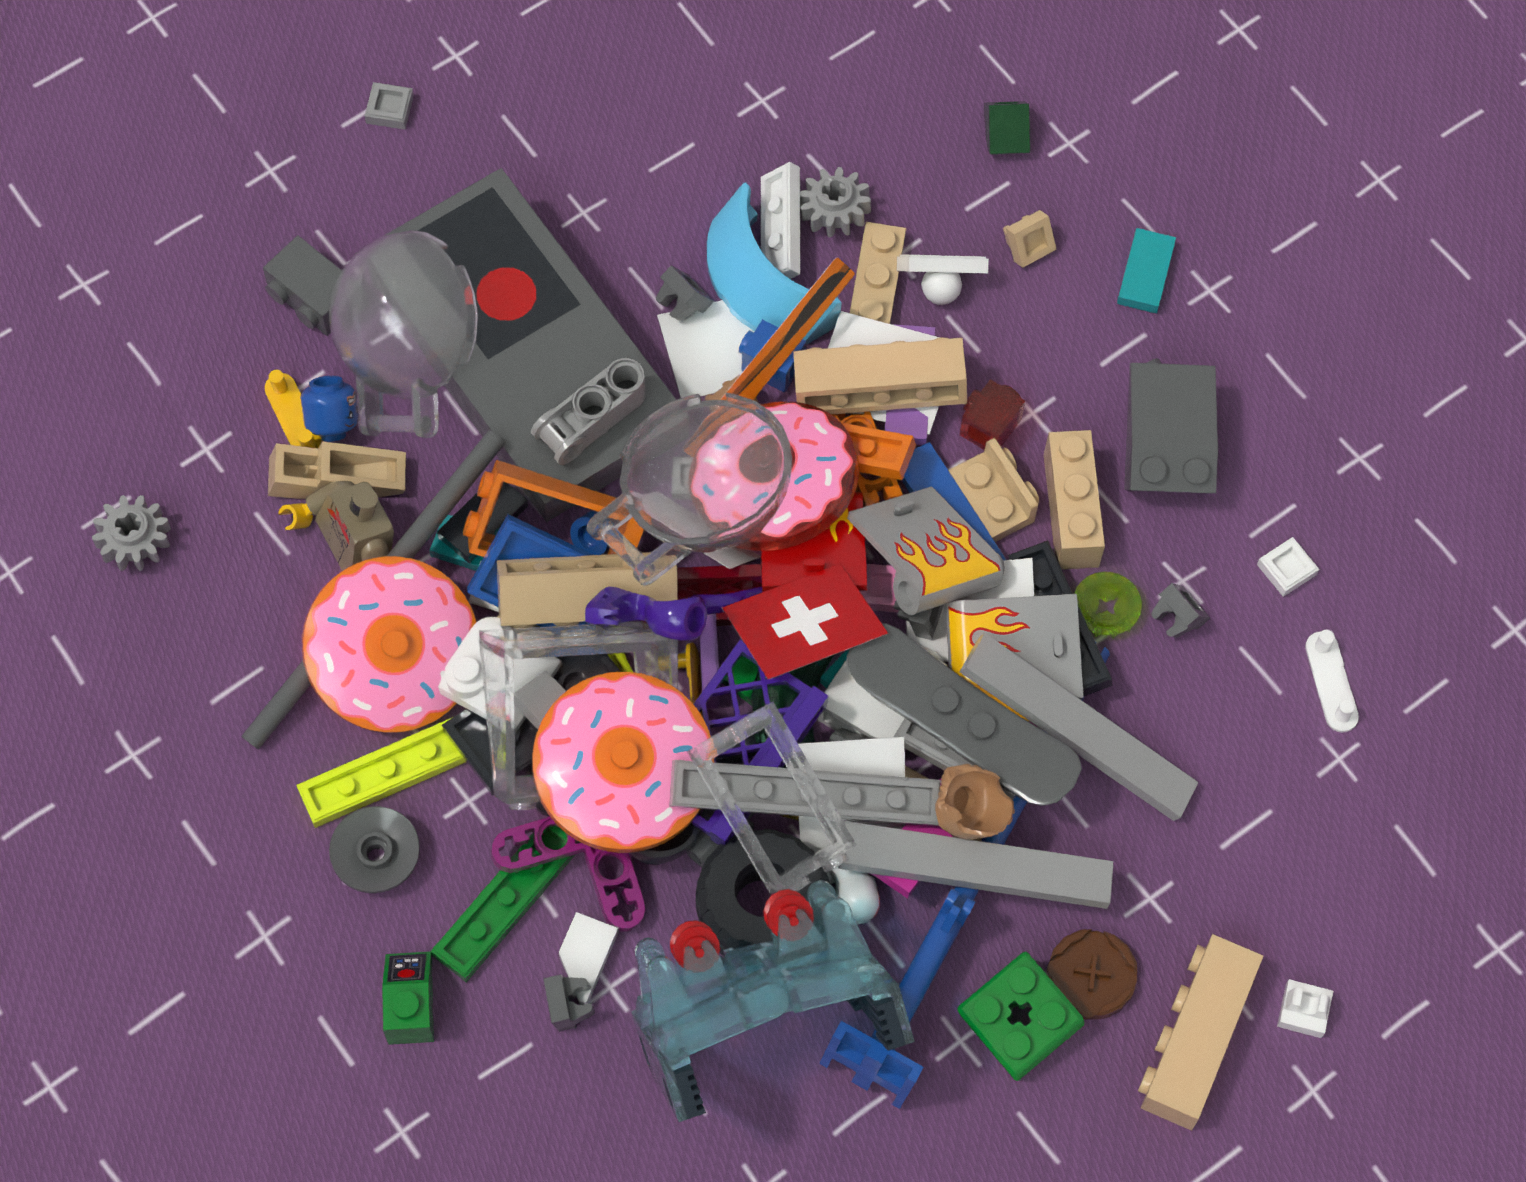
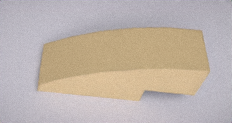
(304, 470)

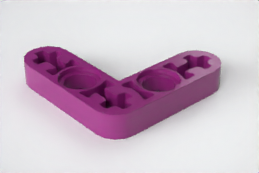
(592, 858)

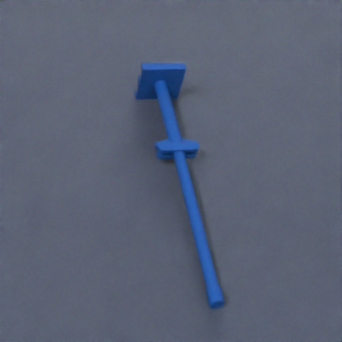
(866, 1053)

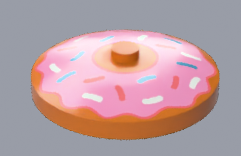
(383, 642)
(609, 760)

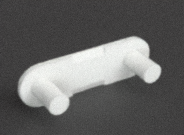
(1331, 681)

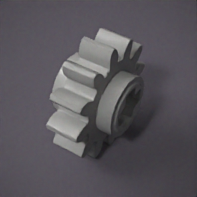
(835, 202)
(144, 529)

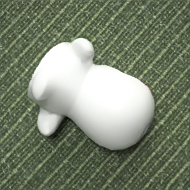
(859, 891)

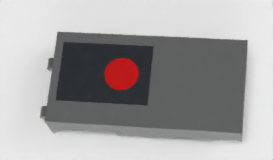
(536, 335)

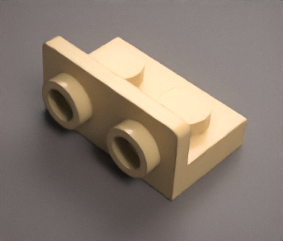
(997, 491)

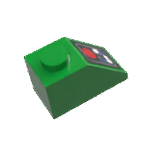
(408, 998)

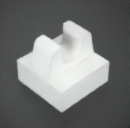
(1305, 1008)

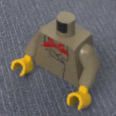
(348, 519)

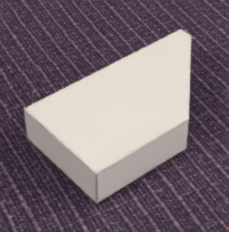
(587, 951)

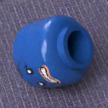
(329, 408)

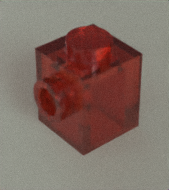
(991, 414)

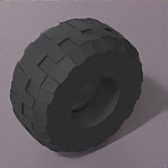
(729, 872)

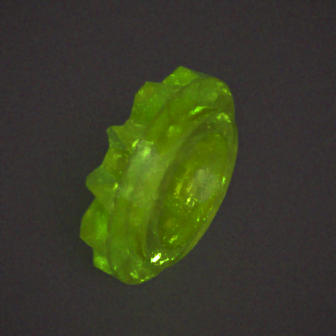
(1107, 587)

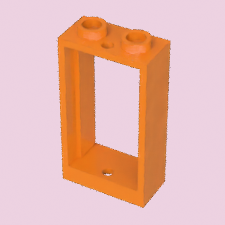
(504, 472)

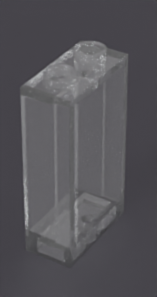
(805, 778)

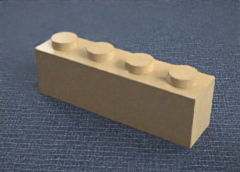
(882, 376)
(561, 587)
(1201, 1031)

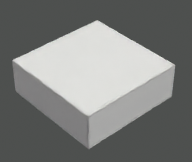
(1288, 566)

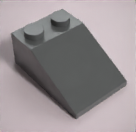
(1171, 428)

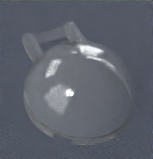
(402, 327)
(697, 481)

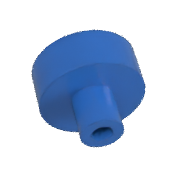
(583, 539)

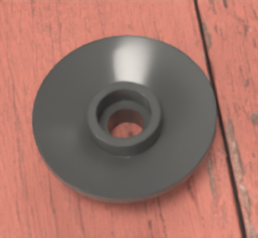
(370, 830)

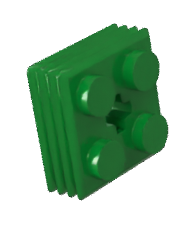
(1021, 1046)

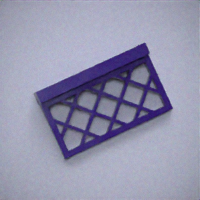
(798, 717)

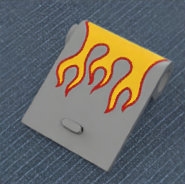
(930, 548)
(1025, 628)

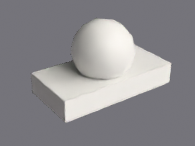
(942, 279)

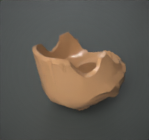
(972, 803)

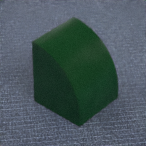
(1007, 127)

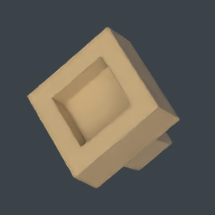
(1030, 238)

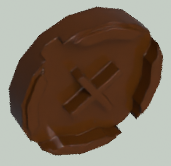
(1094, 972)

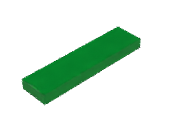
(499, 909)

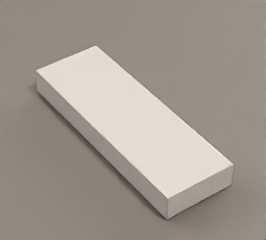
(781, 218)

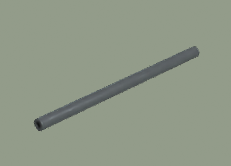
(406, 547)

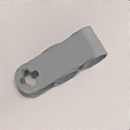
(570, 430)

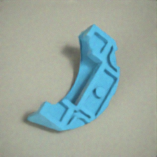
(747, 278)

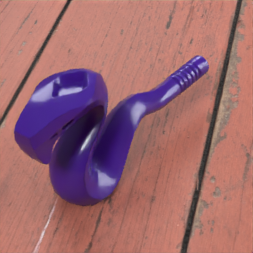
(671, 619)

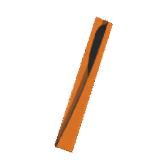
(792, 330)

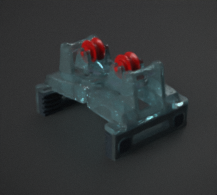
(707, 998)

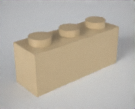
(1074, 499)

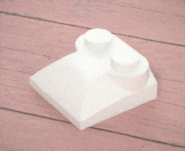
(463, 673)

